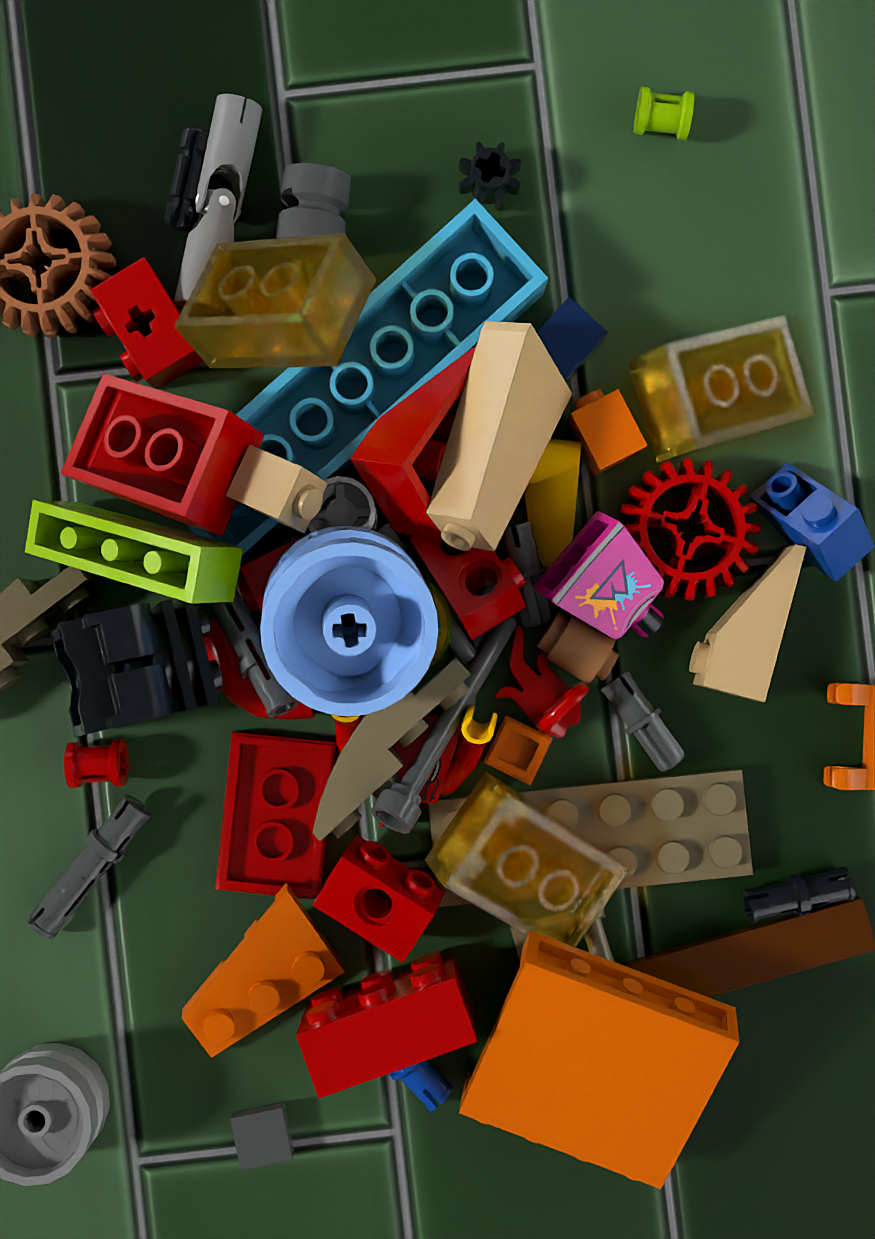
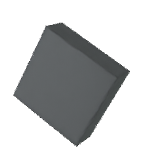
(262, 1136)

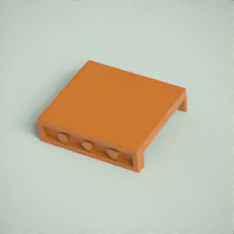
(600, 1061)

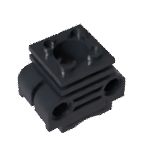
(136, 664)

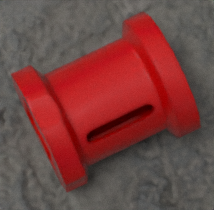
(96, 763)

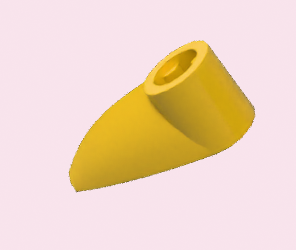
(552, 498)

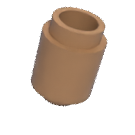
(578, 648)

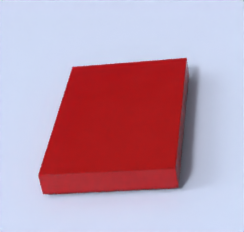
(272, 814)

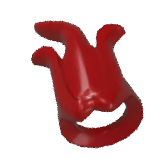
(543, 697)

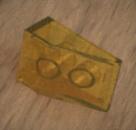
(719, 387)
(524, 864)

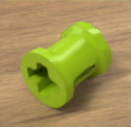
(664, 113)

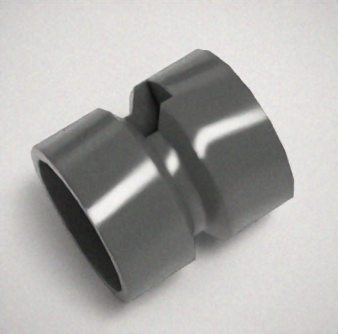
(314, 200)

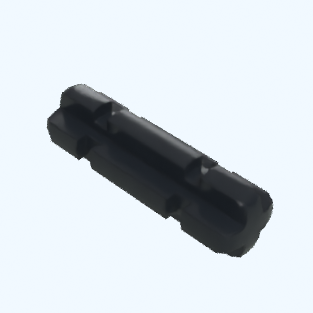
(185, 181)

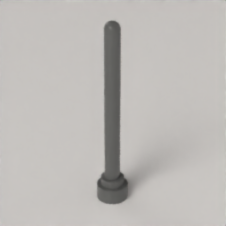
(399, 805)

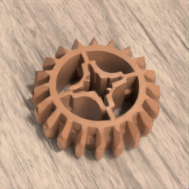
(86, 266)

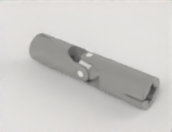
(230, 156)

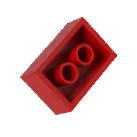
(386, 1024)

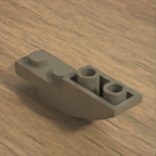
(28, 609)
(370, 762)

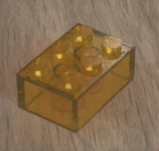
(277, 302)

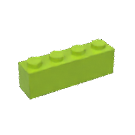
(134, 551)

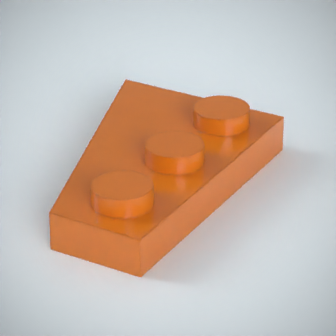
(266, 974)

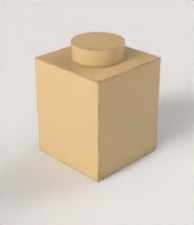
(277, 489)

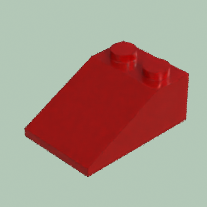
(407, 447)
(161, 452)

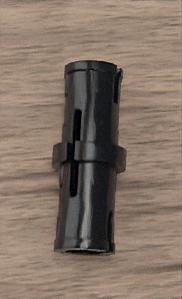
(798, 894)

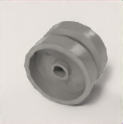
(49, 1112)

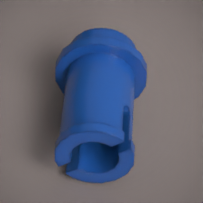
(425, 1083)

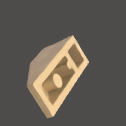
(746, 640)

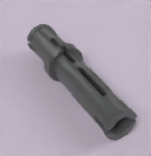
(272, 694)
(101, 851)

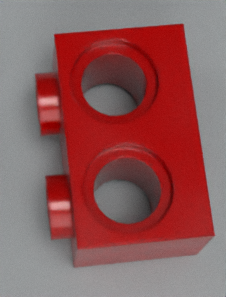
(464, 574)

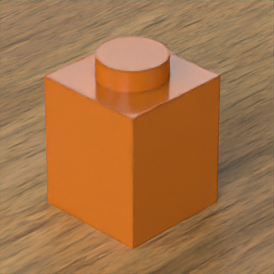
(605, 430)

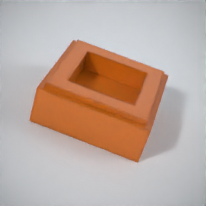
(517, 750)

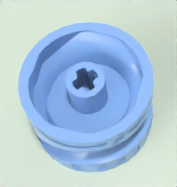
(347, 664)

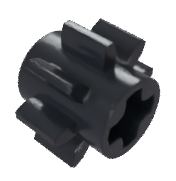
(483, 161)

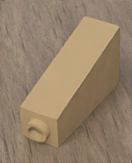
(497, 435)

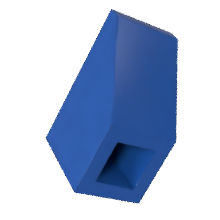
(814, 518)

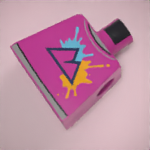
(605, 580)

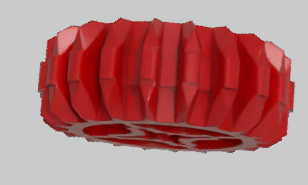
(696, 506)

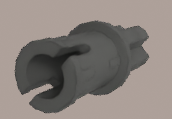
(527, 561)
(643, 721)

